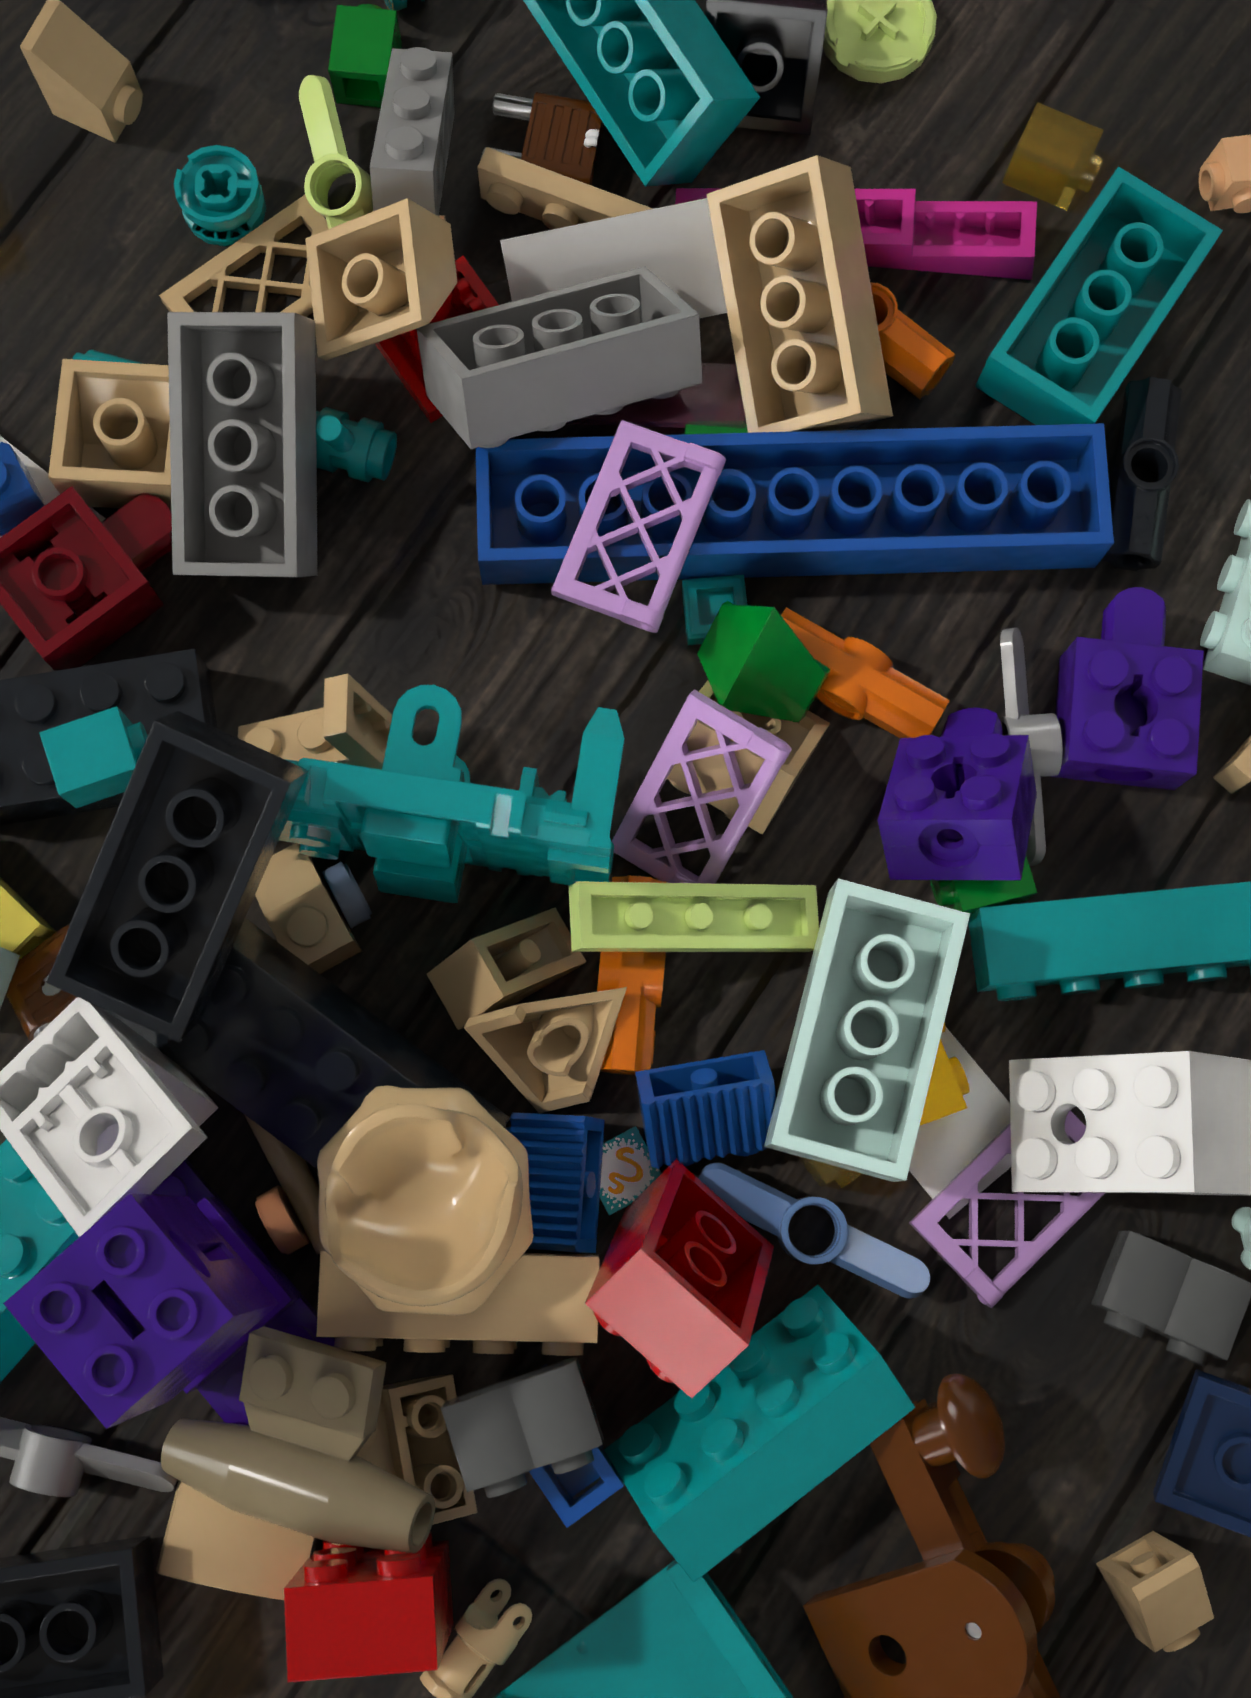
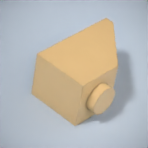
(81, 72)
(304, 911)
(505, 966)
(1158, 1591)

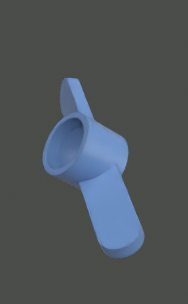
(850, 1247)

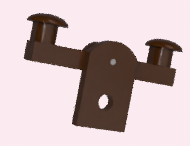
(971, 1604)

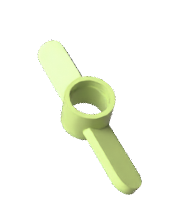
(329, 155)

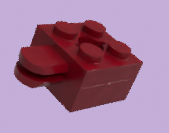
(68, 551)

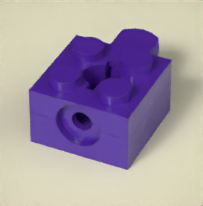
(1129, 700)
(959, 802)

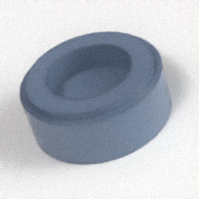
(347, 894)

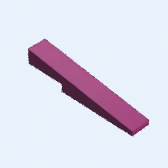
(939, 235)

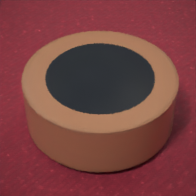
(281, 1220)

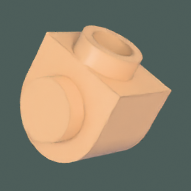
(1227, 175)

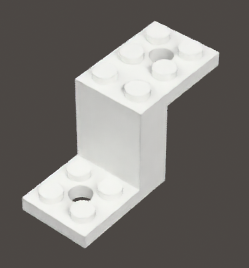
(98, 1112)
(1149, 1119)

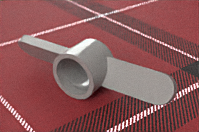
(1042, 730)
(54, 1460)

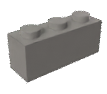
(413, 129)

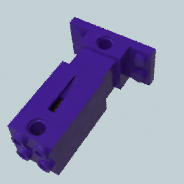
(160, 1303)

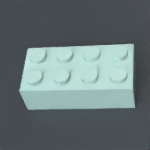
(867, 1031)

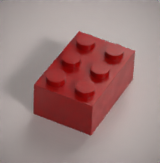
(682, 1280)
(368, 1612)

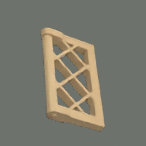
(260, 240)

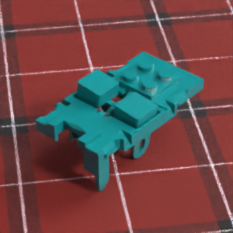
(430, 820)

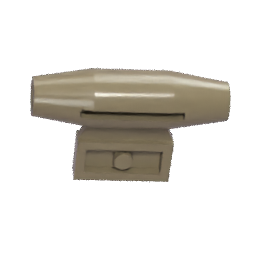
(297, 1457)

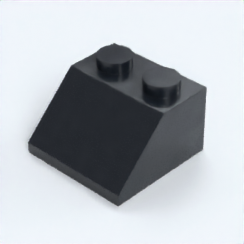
(779, 53)

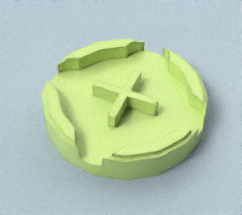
(879, 37)

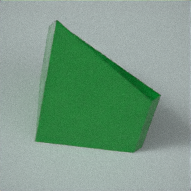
(759, 664)

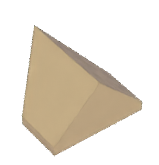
(551, 1045)

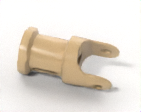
(478, 1643)

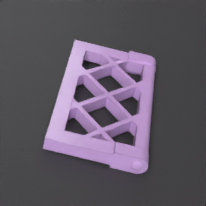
(610, 484)
(675, 751)
(1026, 1252)

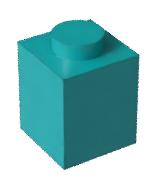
(93, 755)

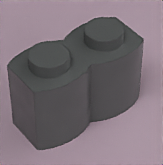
(1172, 1296)
(523, 1426)

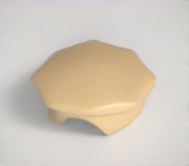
(424, 1200)

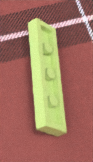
(692, 917)

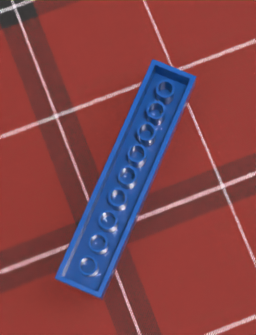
(813, 503)

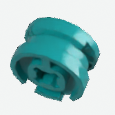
(220, 194)

